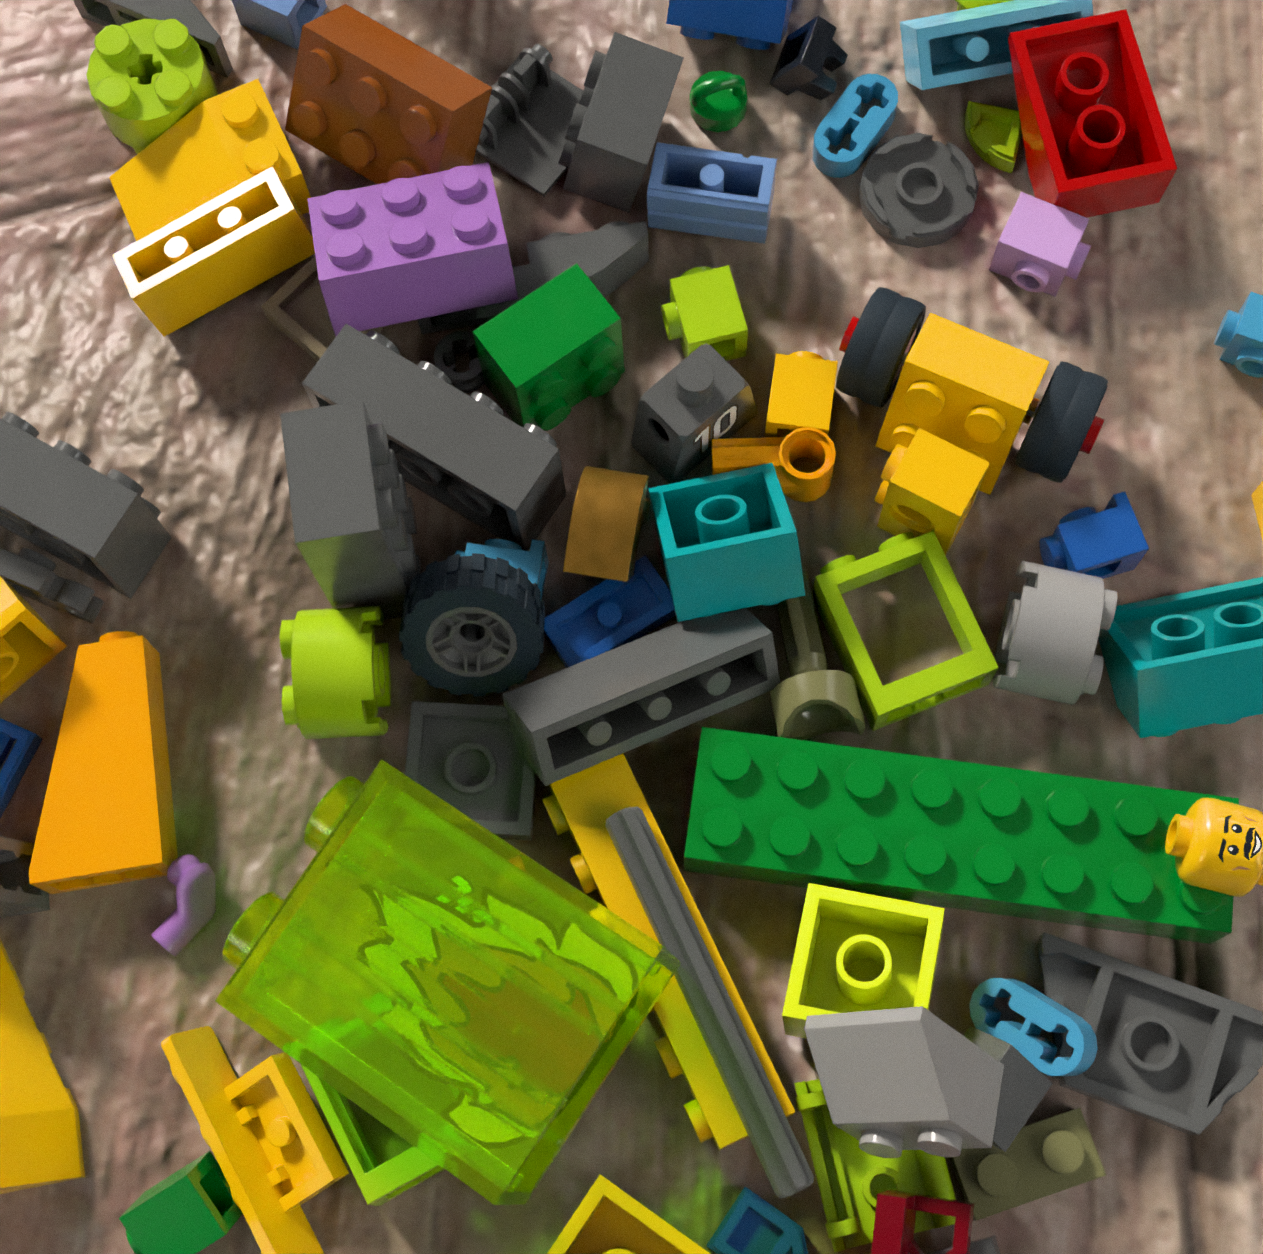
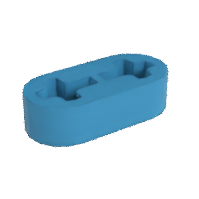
(845, 119)
(1040, 1014)

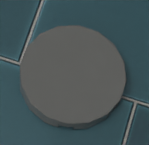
(918, 190)

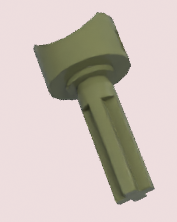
(812, 697)

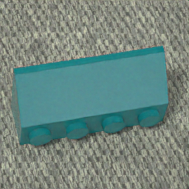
(1187, 658)

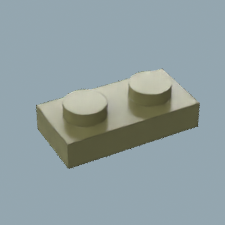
(1037, 1164)

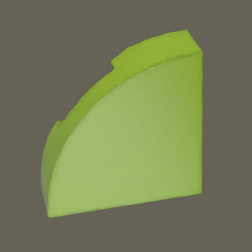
(994, 134)

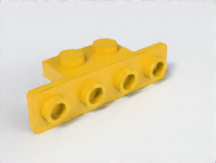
(261, 1136)

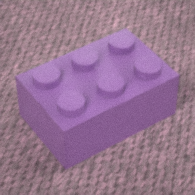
(411, 248)

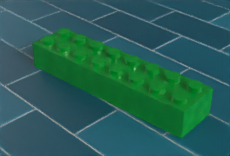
(946, 834)

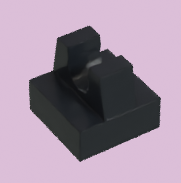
(805, 56)

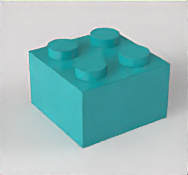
(727, 542)

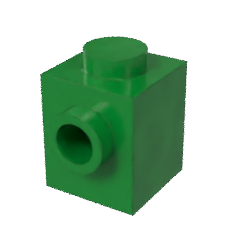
(182, 1211)

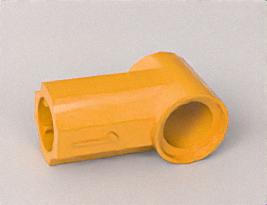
(803, 442)

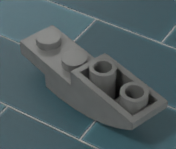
(605, 256)

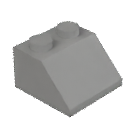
(905, 1081)

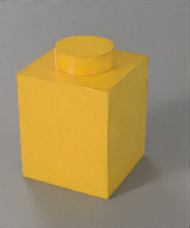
(800, 393)

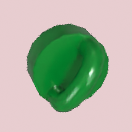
(718, 101)

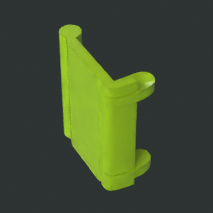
(853, 1178)

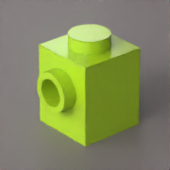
(706, 310)

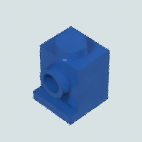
(1097, 542)

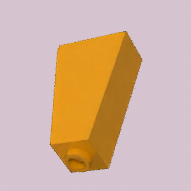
(110, 776)

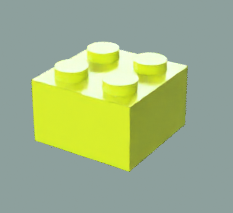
(860, 955)

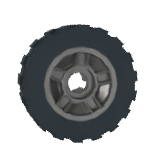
(472, 625)

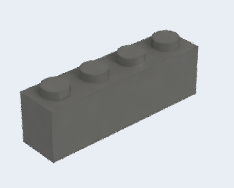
(640, 692)

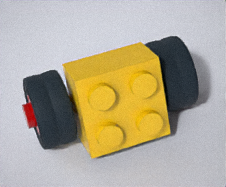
(966, 389)

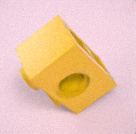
(929, 488)

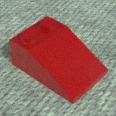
(1090, 116)

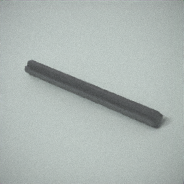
(710, 1004)

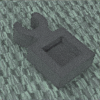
(34, 578)

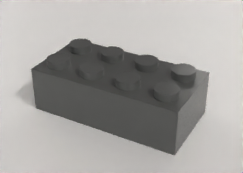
(444, 439)
(350, 507)
(76, 511)

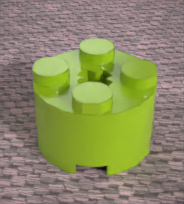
(147, 78)
(336, 672)

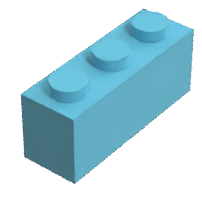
(975, 40)

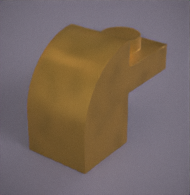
(606, 524)

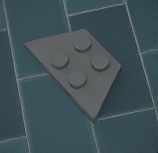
(1159, 1041)

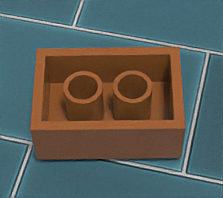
(382, 100)

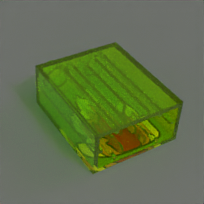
(443, 981)

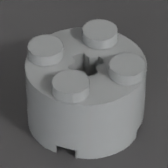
(1053, 634)

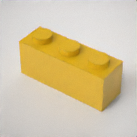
(216, 252)

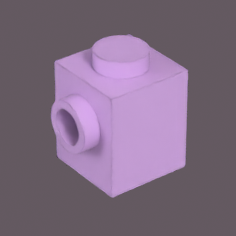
(1040, 245)

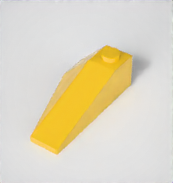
(36, 1111)

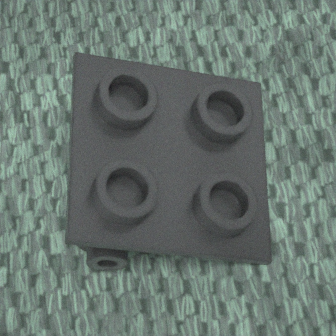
(529, 120)

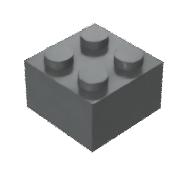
(618, 120)

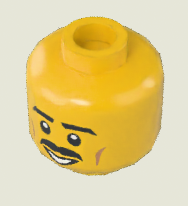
(1218, 846)

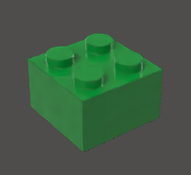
(552, 350)

